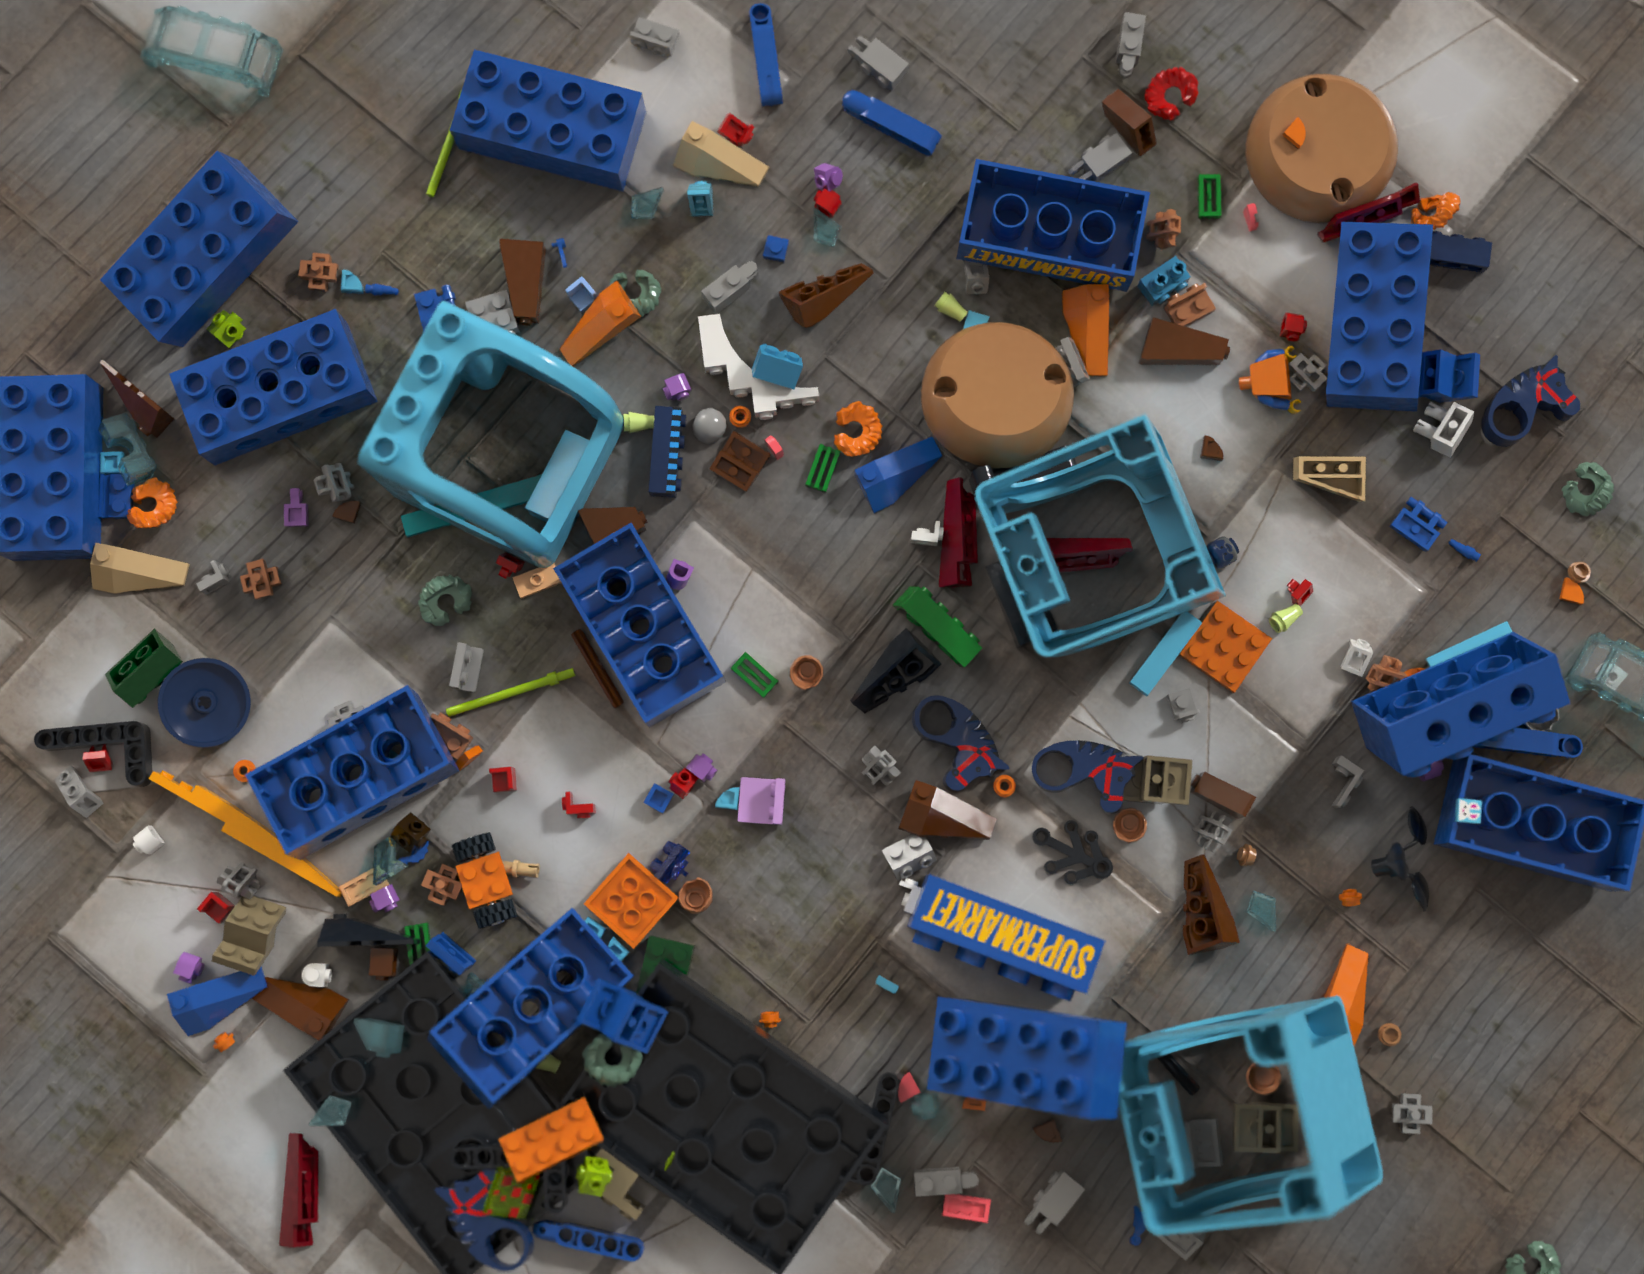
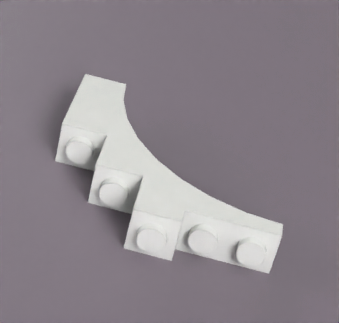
(720, 356)

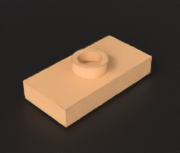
(536, 581)
(360, 888)

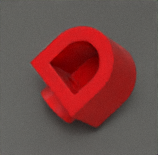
(827, 202)
(1293, 326)
(682, 783)

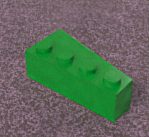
(938, 625)

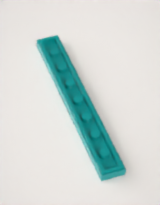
(502, 497)

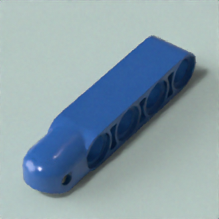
(765, 55)
(891, 122)
(1537, 743)
(553, 1234)

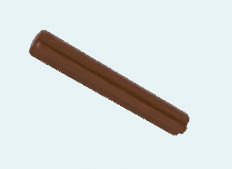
(597, 668)

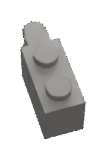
(1130, 42)
(880, 62)
(1102, 159)
(729, 286)
(942, 1181)
(1055, 1200)

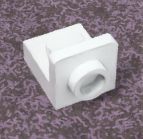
(924, 537)
(1357, 657)
(910, 900)

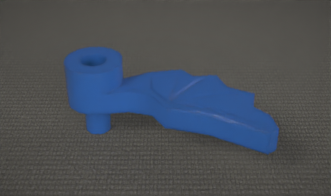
(561, 244)
(416, 855)
(1139, 1225)

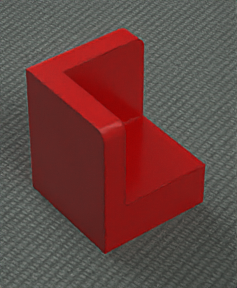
(503, 779)
(216, 906)

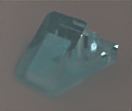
(384, 861)

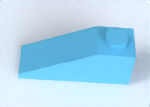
(700, 198)

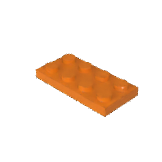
(551, 1140)

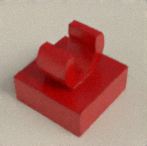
(509, 564)
(1300, 592)
(97, 760)

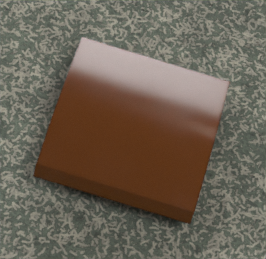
(740, 461)

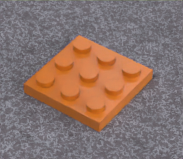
(1225, 646)
(631, 900)

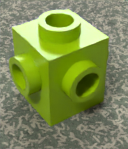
(226, 328)
(593, 1176)

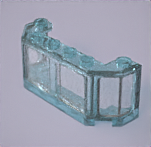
(213, 47)
(1613, 671)

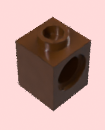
(383, 962)

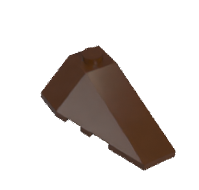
(816, 300)
(143, 409)
(943, 815)
(1207, 914)
(303, 1006)

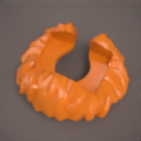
(1446, 206)
(871, 429)
(165, 504)

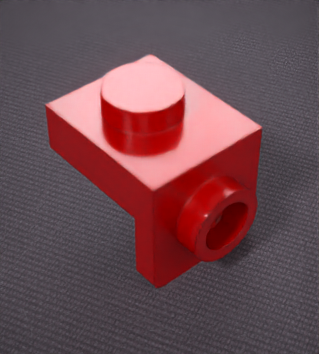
(735, 130)
(581, 810)

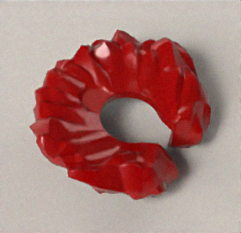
(1161, 83)

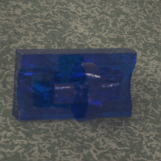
(673, 865)

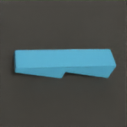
(1471, 643)
(1165, 653)

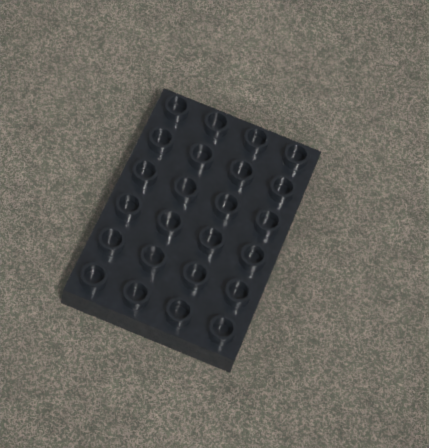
(418, 1110)
(750, 1122)

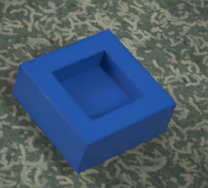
(776, 248)
(658, 798)

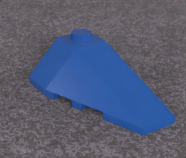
(892, 475)
(209, 1002)

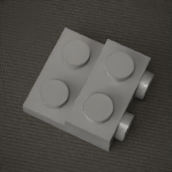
(495, 309)

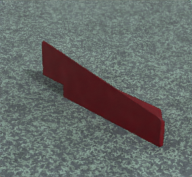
(1373, 211)
(959, 536)
(1087, 553)
(300, 1193)

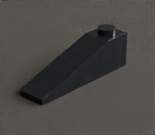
(1010, 608)
(899, 666)
(353, 932)

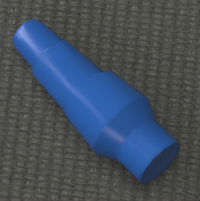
(377, 289)
(1466, 551)

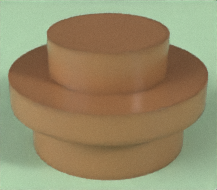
(1579, 572)
(1246, 855)
(1389, 1034)

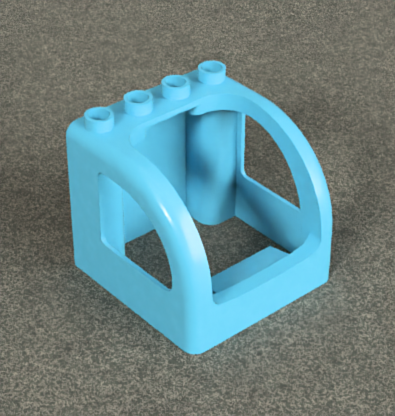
(477, 352)
(1143, 465)
(1331, 1105)

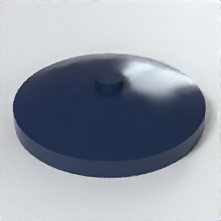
(204, 702)

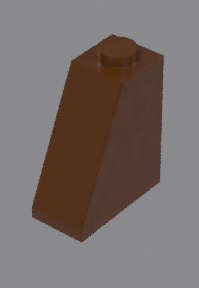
(1130, 121)
(605, 521)
(1222, 795)

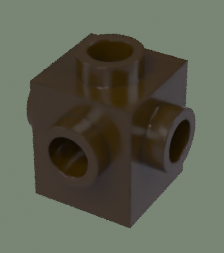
(410, 833)

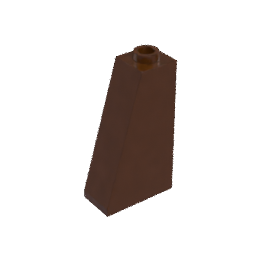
(524, 275)
(1180, 345)

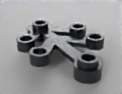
(1075, 854)

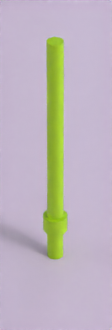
(440, 164)
(551, 679)

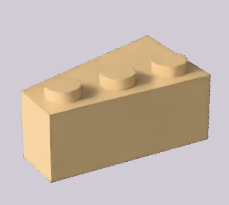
(1333, 474)

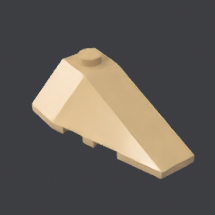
(712, 156)
(126, 570)

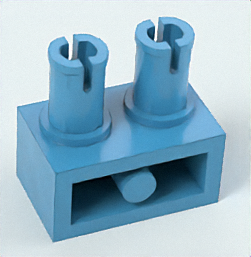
(1164, 281)
(777, 366)

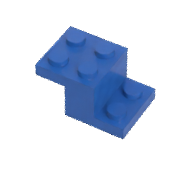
(1449, 376)
(622, 1015)

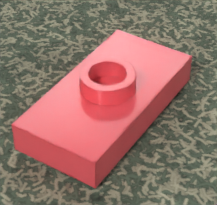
(966, 1207)

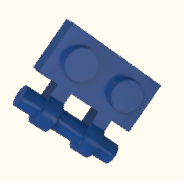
(429, 301)
(1414, 528)

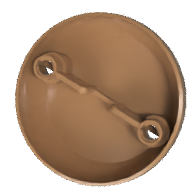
(1345, 151)
(997, 395)

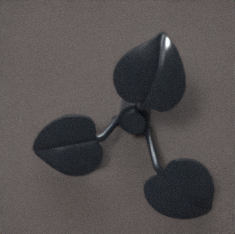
(1395, 863)

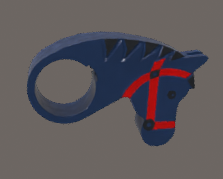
(1535, 388)
(974, 746)
(1095, 761)
(476, 1229)

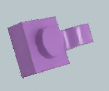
(296, 513)

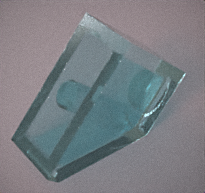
(380, 1035)

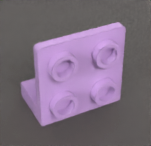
(761, 800)

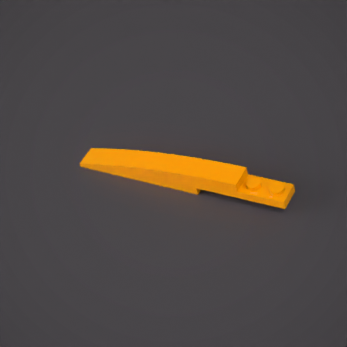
(244, 829)

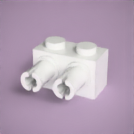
(1451, 430)

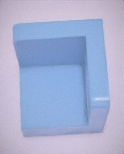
(581, 294)

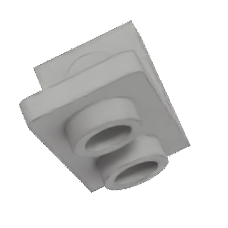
(1346, 768)
(76, 793)

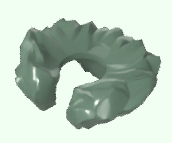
(649, 290)
(1598, 499)
(437, 587)
(605, 1073)
(1543, 1252)

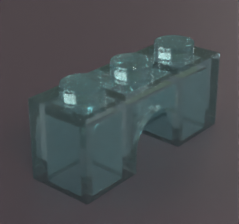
(122, 432)

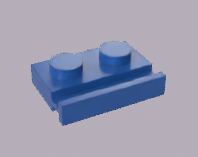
(114, 497)
(451, 953)

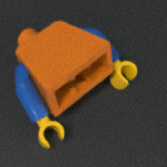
(1271, 379)

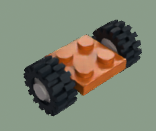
(484, 880)

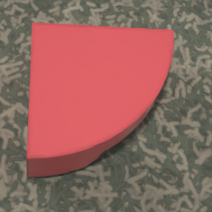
(1249, 212)
(907, 1088)

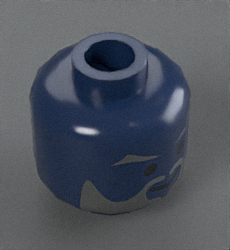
(1223, 552)

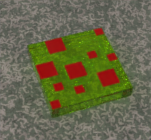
(508, 1196)

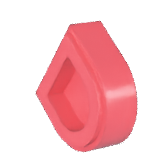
(774, 447)

